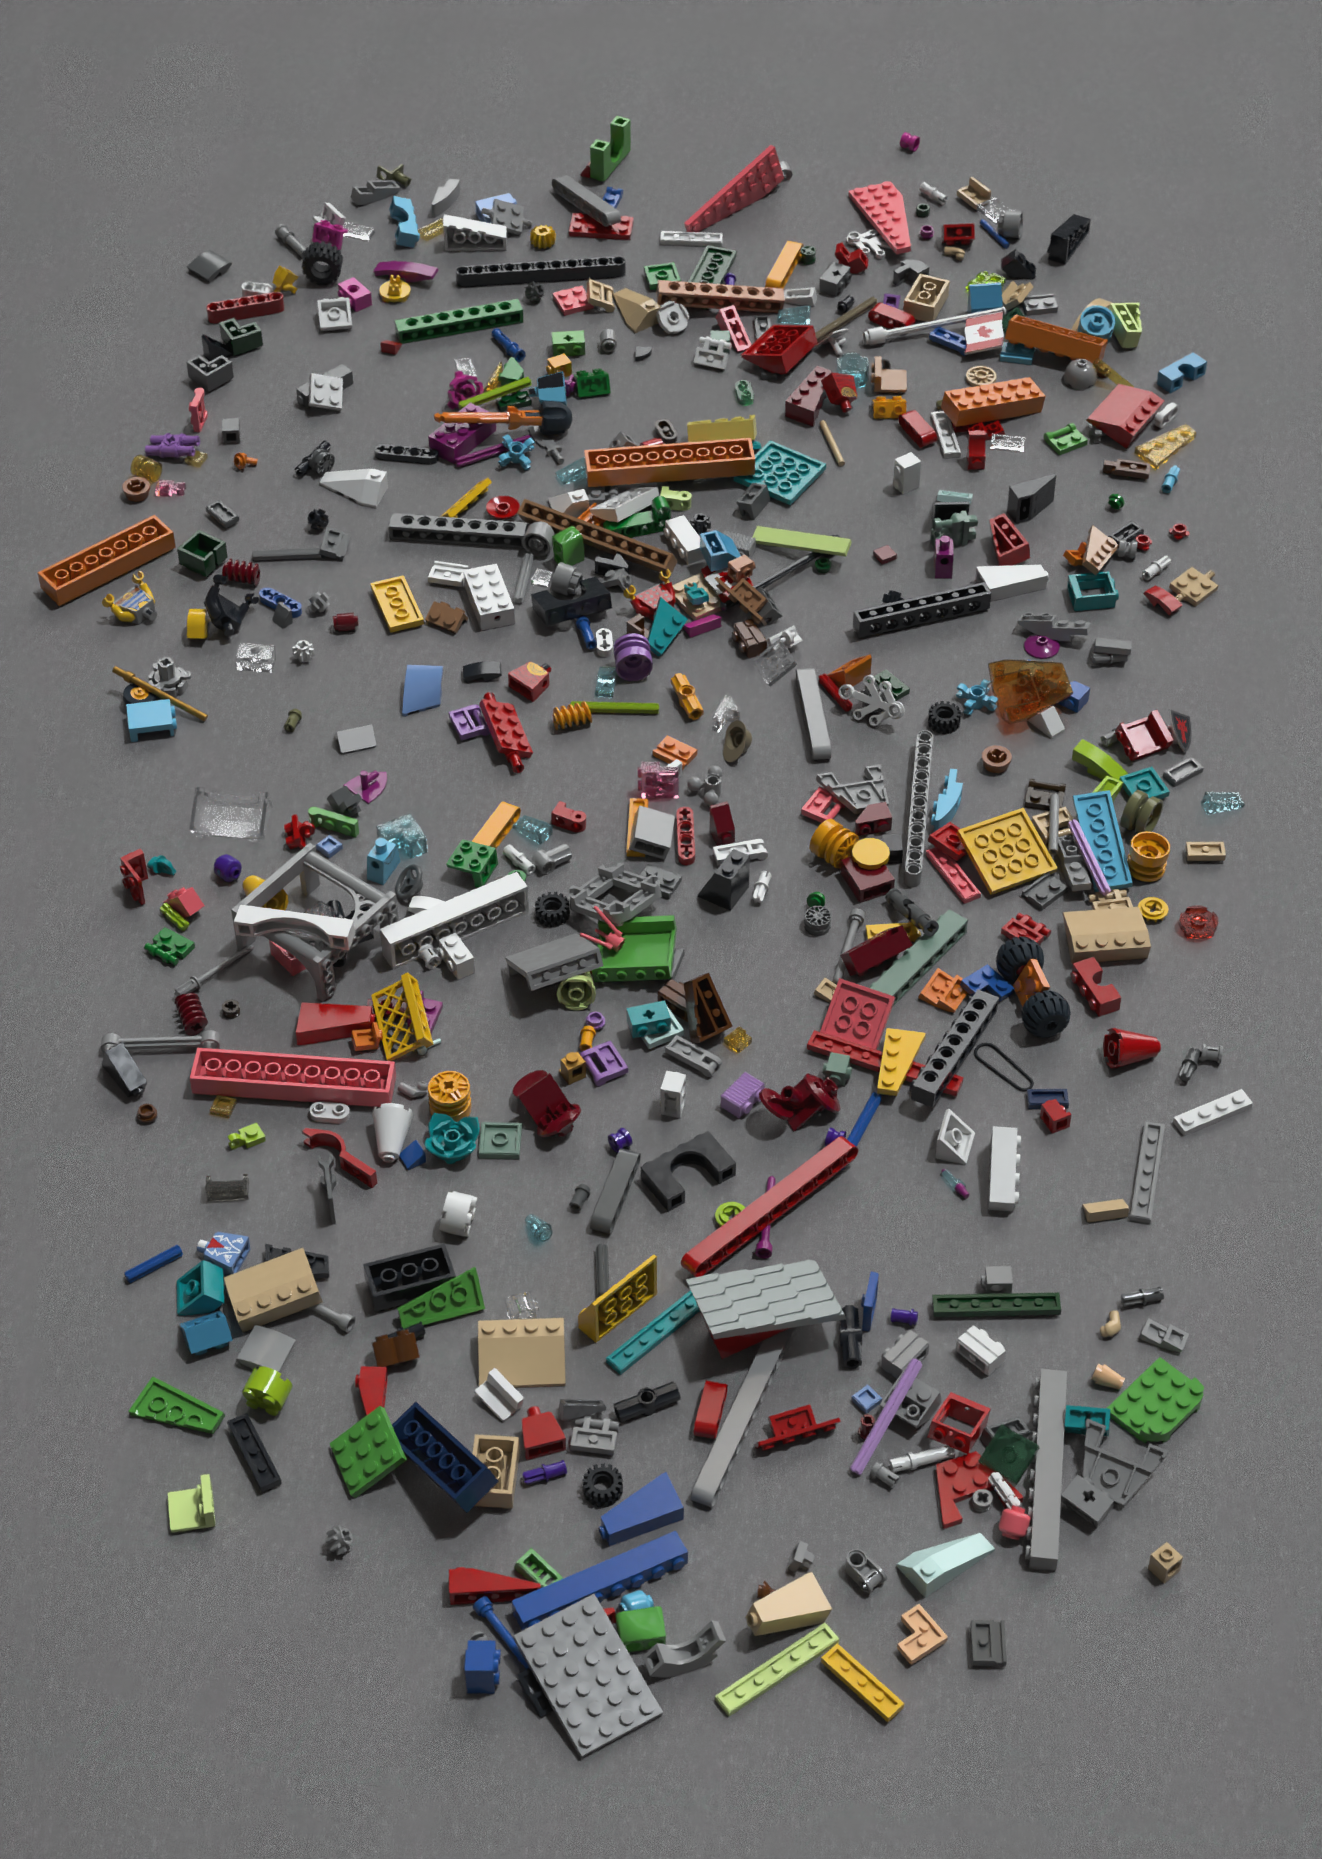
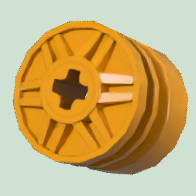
(833, 842)
(1148, 856)
(450, 1095)

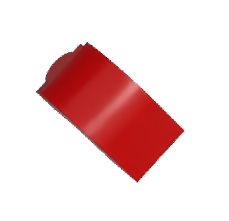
(855, 260)

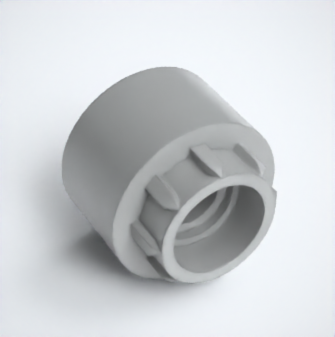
(1011, 224)
(538, 538)
(566, 579)

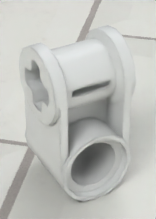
(251, 288)

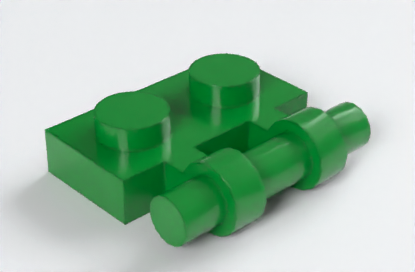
(173, 944)

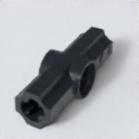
(851, 1337)
(636, 1405)

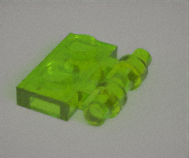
(983, 278)

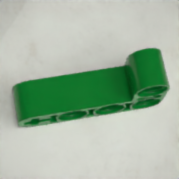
(644, 522)

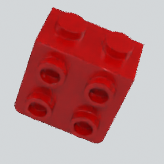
(134, 872)

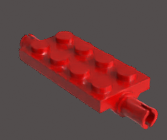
(506, 730)

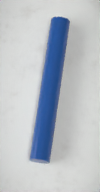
(995, 234)

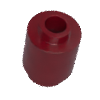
(345, 622)

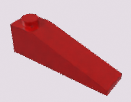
(372, 1387)
(471, 1584)

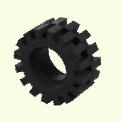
(942, 724)
(552, 917)
(602, 1474)

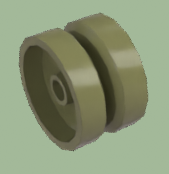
(1141, 812)

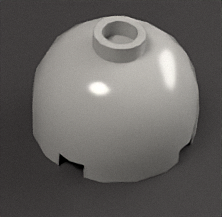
(1080, 374)

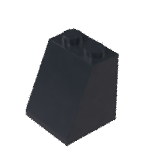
(728, 881)

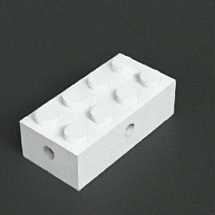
(489, 597)

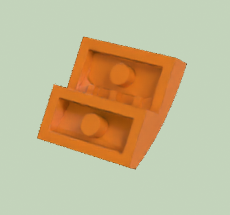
(943, 991)

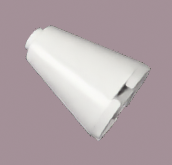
(391, 1129)

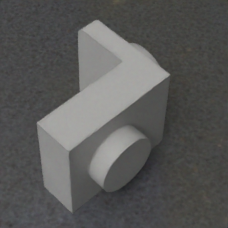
(617, 577)

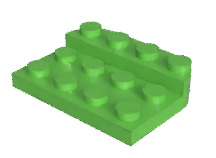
(1157, 1402)

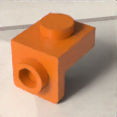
(1075, 557)
(367, 1039)

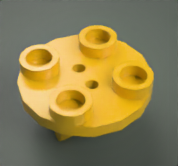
(394, 290)

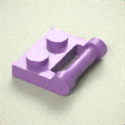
(464, 724)
(609, 1060)

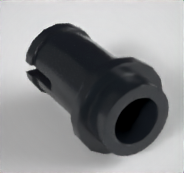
(843, 306)

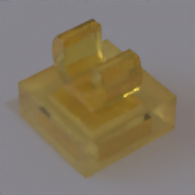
(738, 1039)

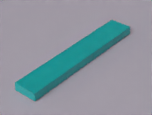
(653, 1333)

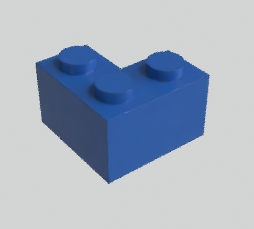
(482, 1667)

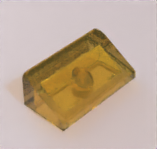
(493, 382)

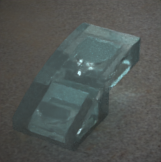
(606, 682)

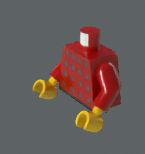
(646, 601)

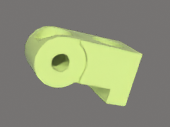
(677, 500)

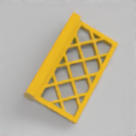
(414, 1008)

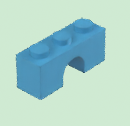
(1172, 376)

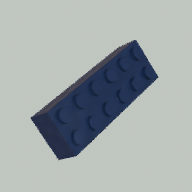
(443, 1457)

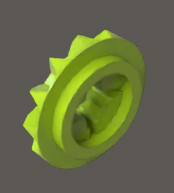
(725, 1210)

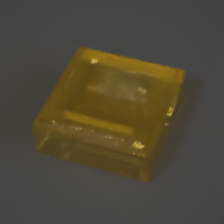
(197, 460)
(223, 1106)

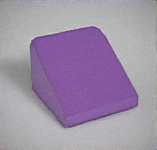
(892, 300)

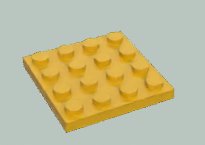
(1006, 851)

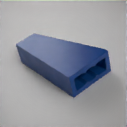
(642, 1512)

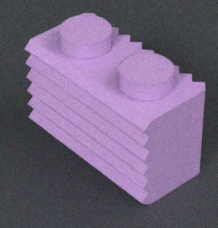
(742, 1095)

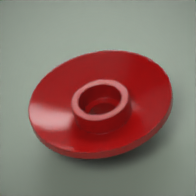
(502, 507)

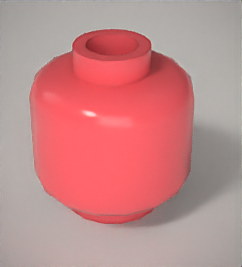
(1014, 1522)

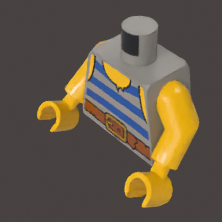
(135, 604)

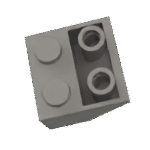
(918, 1403)

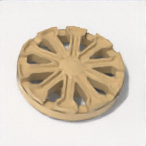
(981, 377)

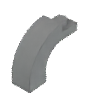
(685, 1657)

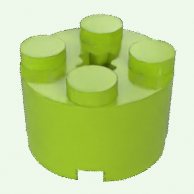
(266, 1390)

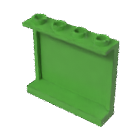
(645, 953)

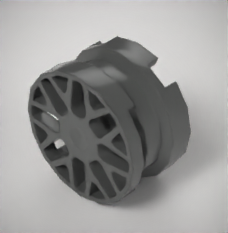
(321, 461)
(817, 922)

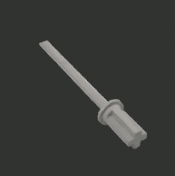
(195, 983)

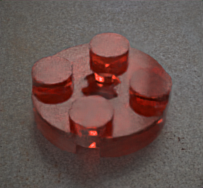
(1208, 922)

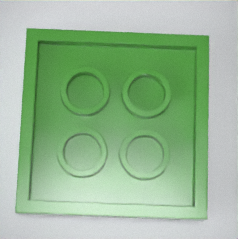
(367, 1451)

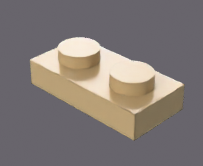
(1205, 851)

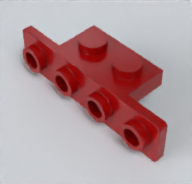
(794, 1423)

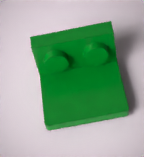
(592, 383)
(474, 859)

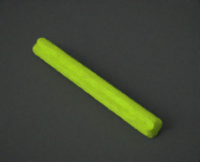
(497, 393)
(621, 707)

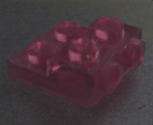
(658, 781)

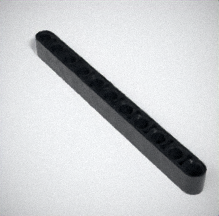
(541, 271)

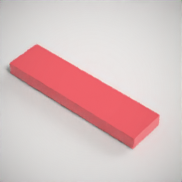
(953, 875)

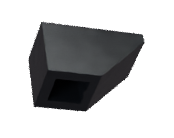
(1017, 266)

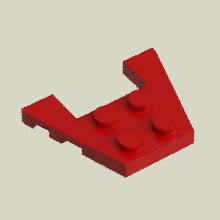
(958, 1481)

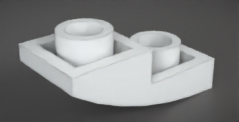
(422, 903)

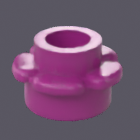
(926, 232)

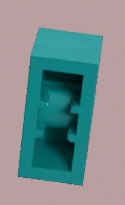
(648, 1019)

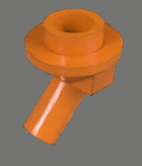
(241, 459)

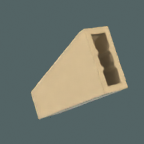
(790, 1607)

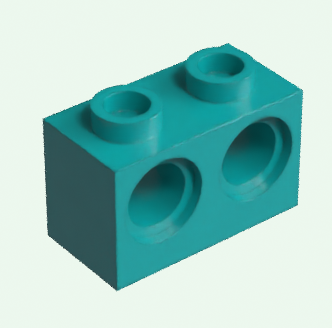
(1077, 1416)

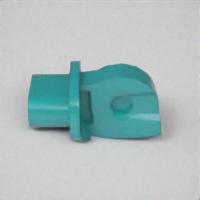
(161, 864)

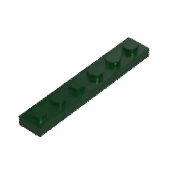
(996, 1304)

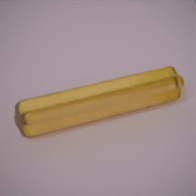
(1110, 373)

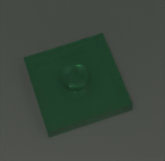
(1009, 1454)

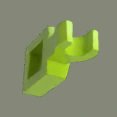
(247, 1136)

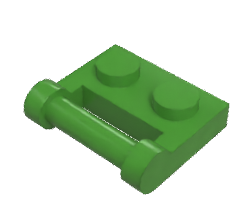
(1066, 443)

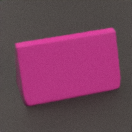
(702, 625)

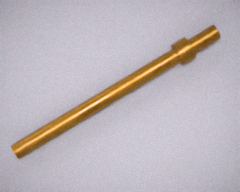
(131, 678)

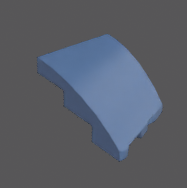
(422, 688)

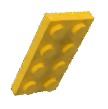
(397, 603)

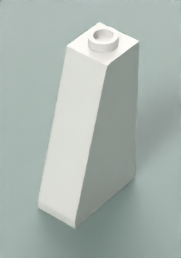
(1012, 580)

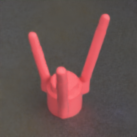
(614, 940)

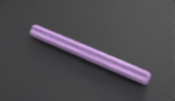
(886, 1416)

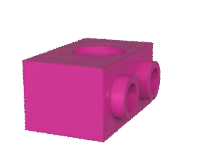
(358, 295)

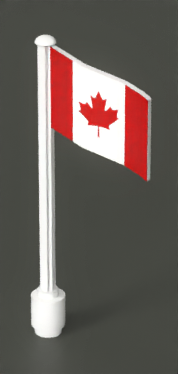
(982, 330)

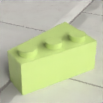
(1127, 323)

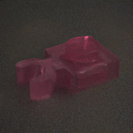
(168, 487)

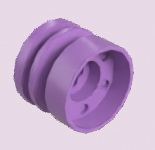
(632, 657)

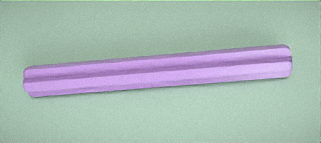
(1089, 857)

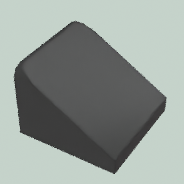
(282, 615)

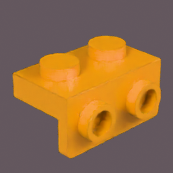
(888, 407)

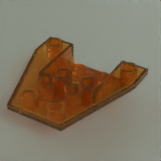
(1027, 687)

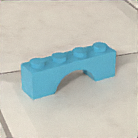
(403, 211)

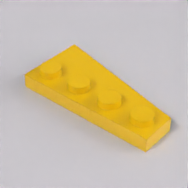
(897, 1058)

